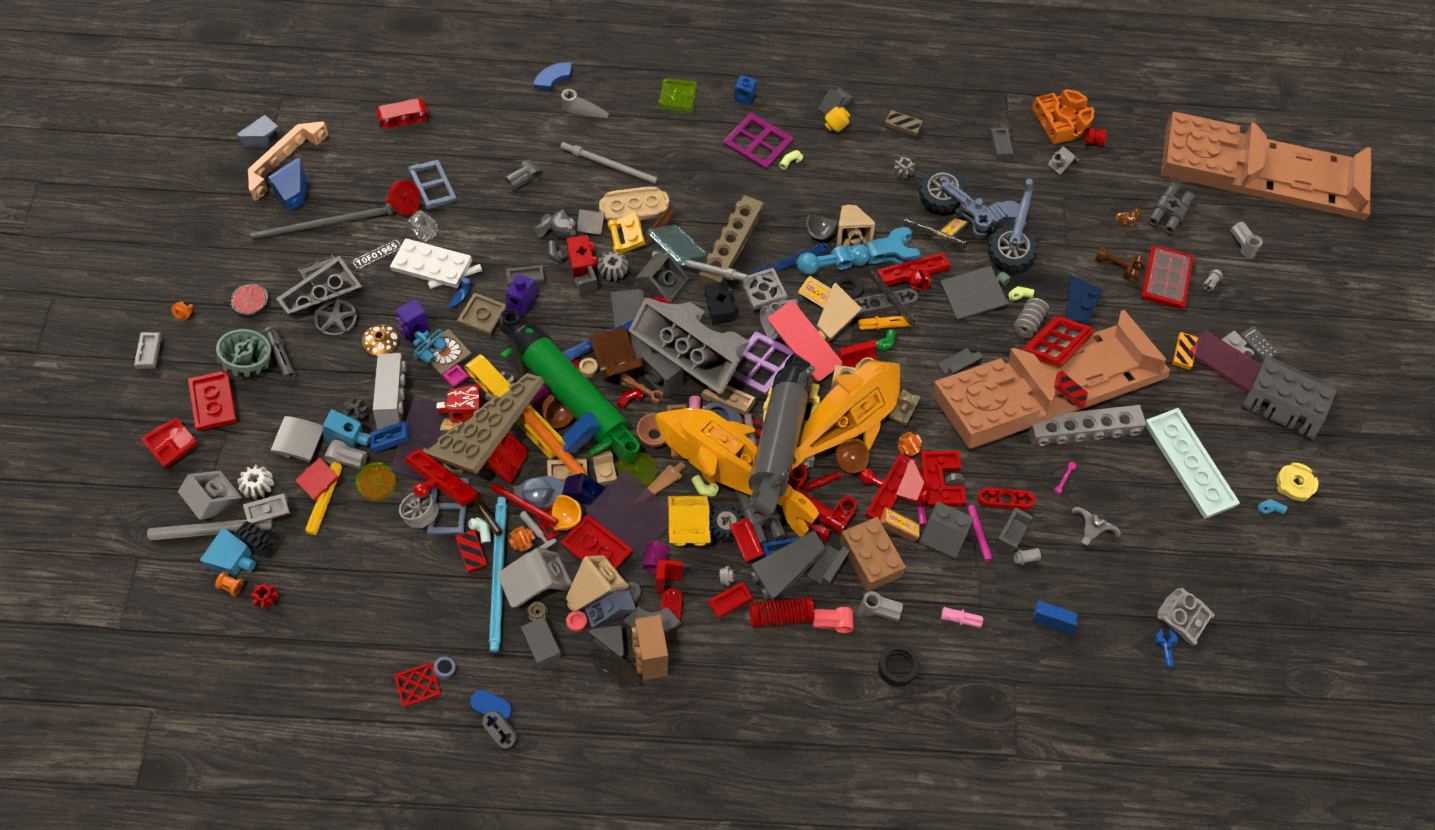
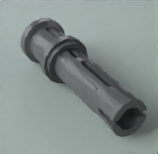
(277, 347)

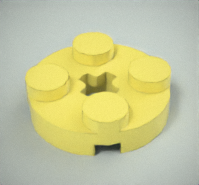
(1290, 489)

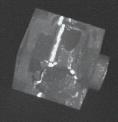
(422, 226)

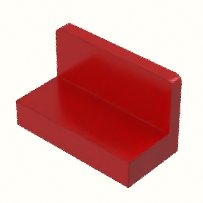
(854, 354)
(667, 571)

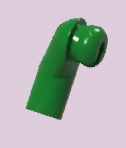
(886, 343)

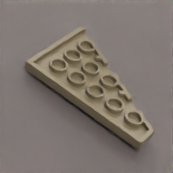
(473, 442)

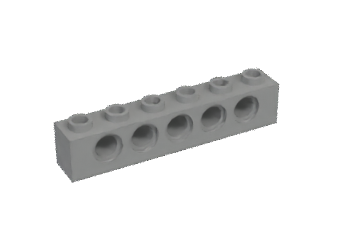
(1093, 419)

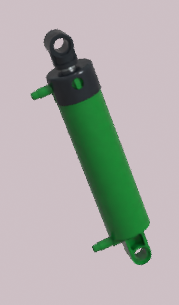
(569, 385)

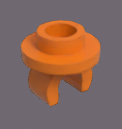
(182, 311)

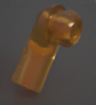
(1128, 218)

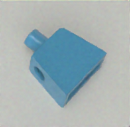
(344, 429)
(228, 555)

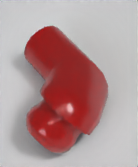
(628, 395)

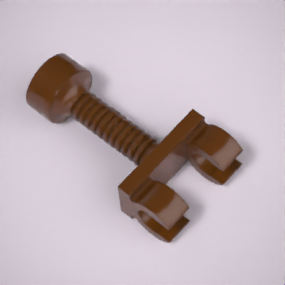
(1137, 262)

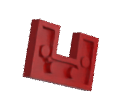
(932, 467)

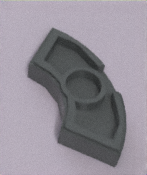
(668, 619)

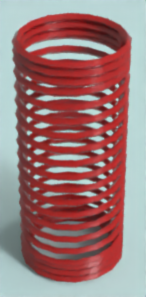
(801, 615)

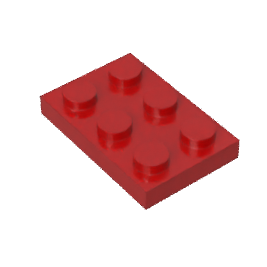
(212, 400)
(593, 539)

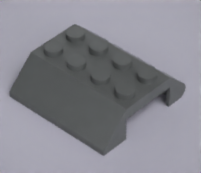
(1291, 394)

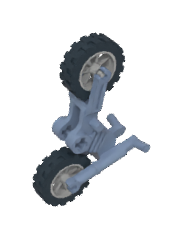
(984, 217)

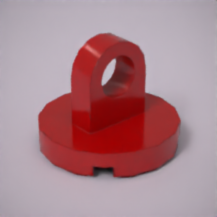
(404, 197)

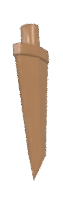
(666, 478)

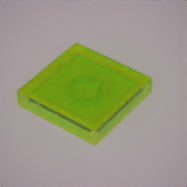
(677, 95)

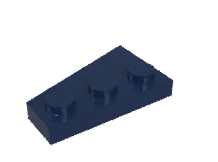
(1081, 300)

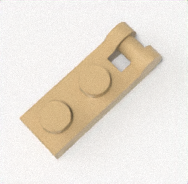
(731, 398)

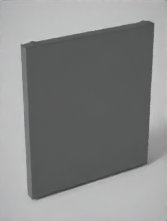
(974, 293)

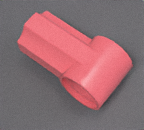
(839, 619)

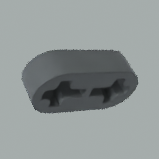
(496, 733)

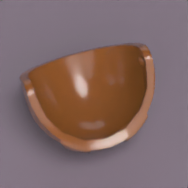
(555, 413)
(852, 455)

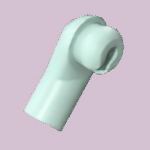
(482, 527)

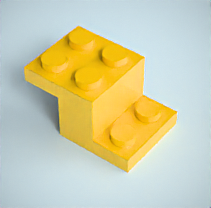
(688, 520)

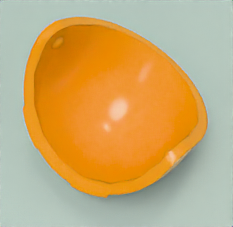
(567, 511)

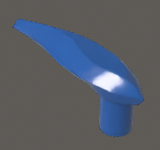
(461, 293)

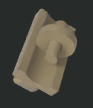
(904, 408)

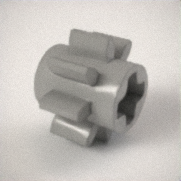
(904, 168)

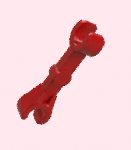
(822, 532)

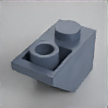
(260, 133)
(610, 608)

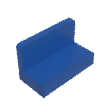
(581, 433)
(1054, 617)

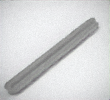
(201, 529)

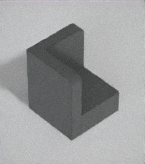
(586, 284)

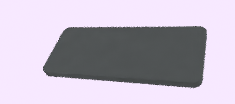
(625, 307)

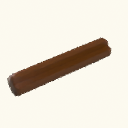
(662, 221)

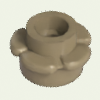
(537, 606)

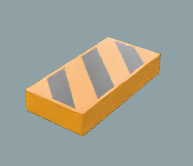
(1182, 356)

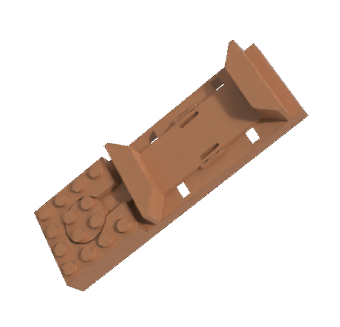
(1225, 159)
(1016, 395)

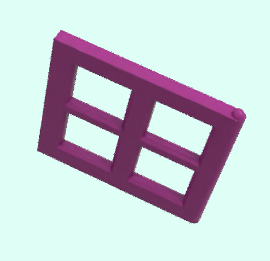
(747, 153)

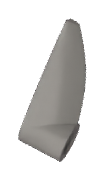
(577, 105)

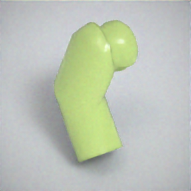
(795, 155)
(1019, 292)
(703, 489)

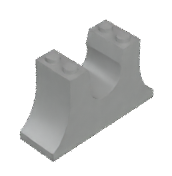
(684, 340)

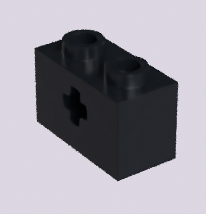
(719, 303)

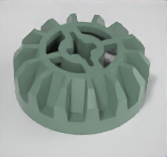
(241, 346)

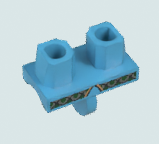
(435, 340)

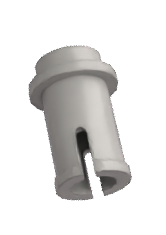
(1214, 277)
(1021, 557)

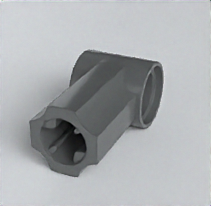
(527, 172)

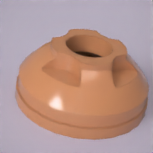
(647, 425)

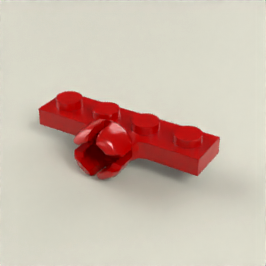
(915, 272)

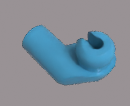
(1270, 505)

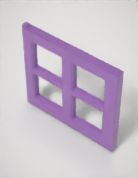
(761, 362)

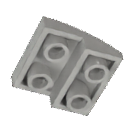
(297, 438)

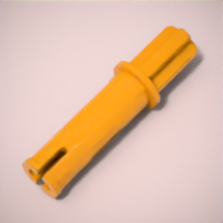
(884, 322)

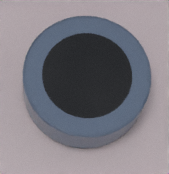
(444, 668)

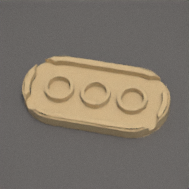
(645, 201)

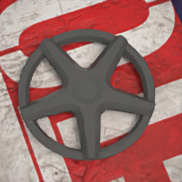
(335, 317)

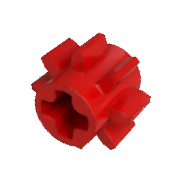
(264, 595)

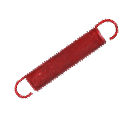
(823, 480)

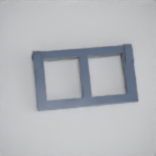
(433, 203)
(454, 531)

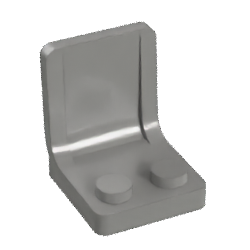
(532, 575)

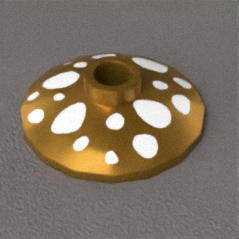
(383, 345)

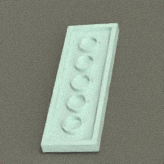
(1191, 463)

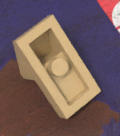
(604, 467)

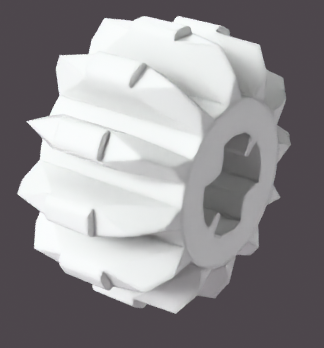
(255, 482)

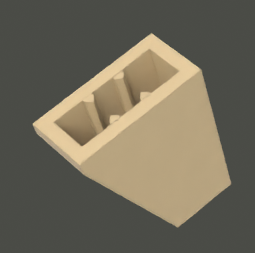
(837, 313)

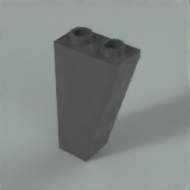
(786, 566)

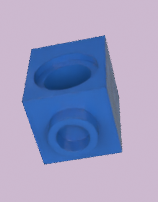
(745, 90)

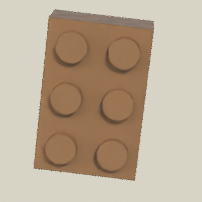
(872, 554)
(650, 647)

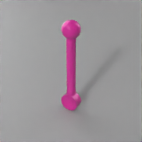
(1071, 466)

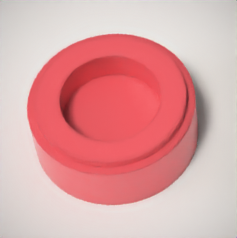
(576, 621)

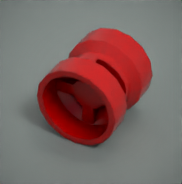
(1095, 137)

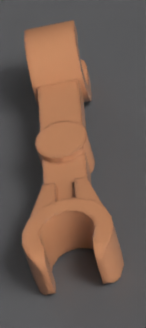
(626, 380)

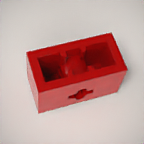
(580, 255)

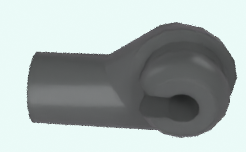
(556, 255)

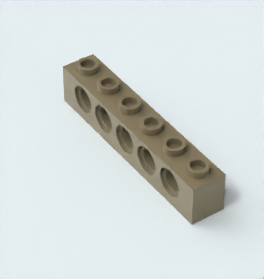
(738, 232)

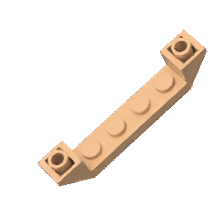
(313, 132)

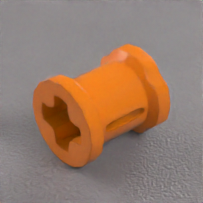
(229, 584)

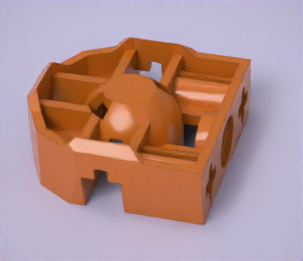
(1063, 127)

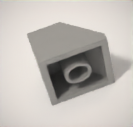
(208, 494)

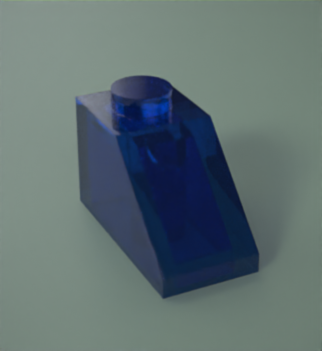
(582, 489)

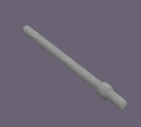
(578, 151)
(728, 273)

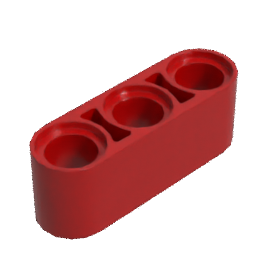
(402, 113)

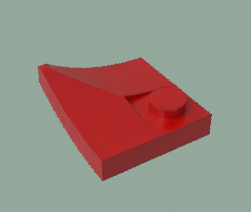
(169, 442)

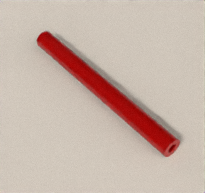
(524, 504)

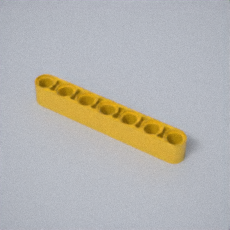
(495, 384)

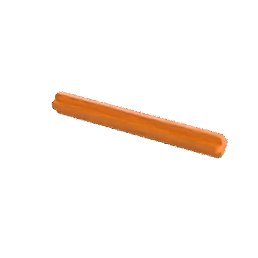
(551, 441)

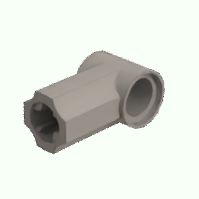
(1249, 242)
(341, 453)
(883, 607)

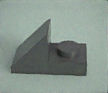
(834, 99)

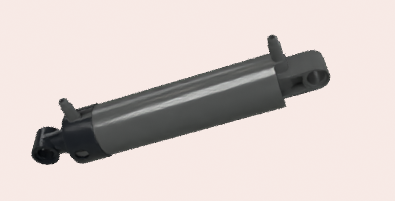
(780, 434)

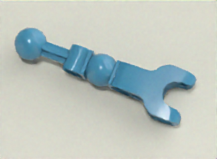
(876, 251)

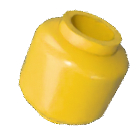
(837, 119)

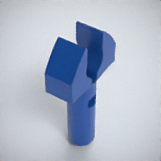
(1167, 650)

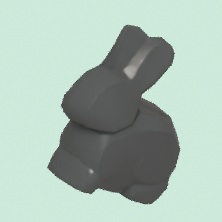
(559, 223)

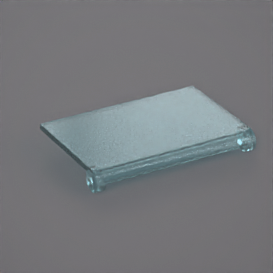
(677, 243)

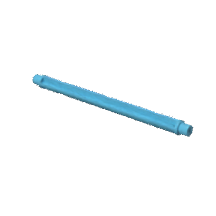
(498, 565)

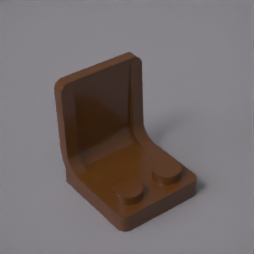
(614, 352)

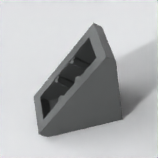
(608, 639)

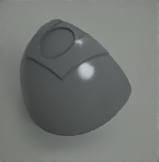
(821, 227)

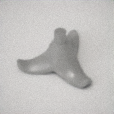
(1094, 525)

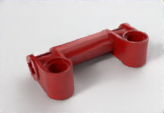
(836, 519)

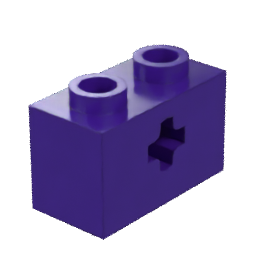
(411, 319)

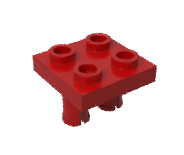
(506, 458)

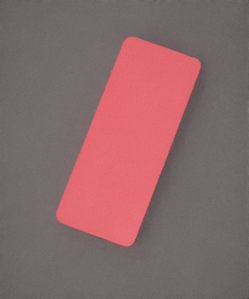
(804, 339)

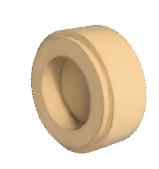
(588, 367)

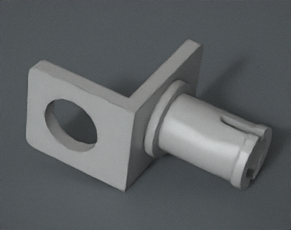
(1062, 160)

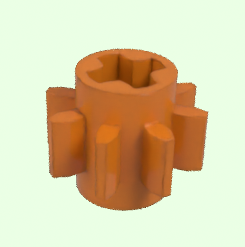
(909, 444)
(521, 539)

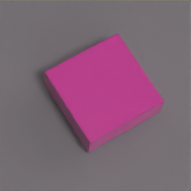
(455, 376)

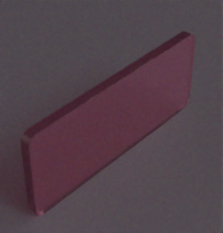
(1225, 360)

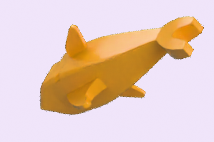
(851, 409)
(726, 456)

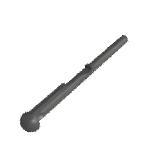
(323, 222)

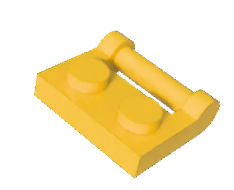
(632, 233)

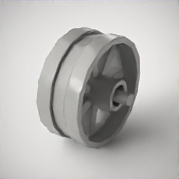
(421, 513)

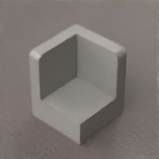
(590, 221)

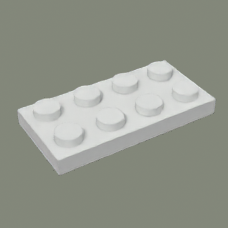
(431, 263)

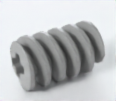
(1031, 317)

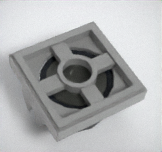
(764, 289)

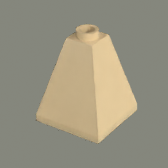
(854, 227)
(593, 581)

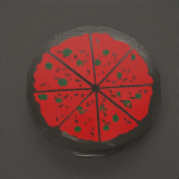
(249, 300)

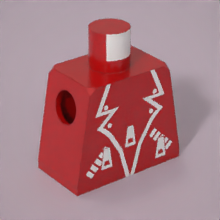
(461, 403)

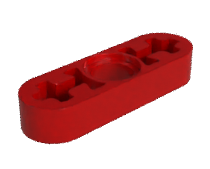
(999, 504)

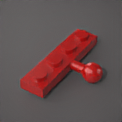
(439, 477)
(886, 495)

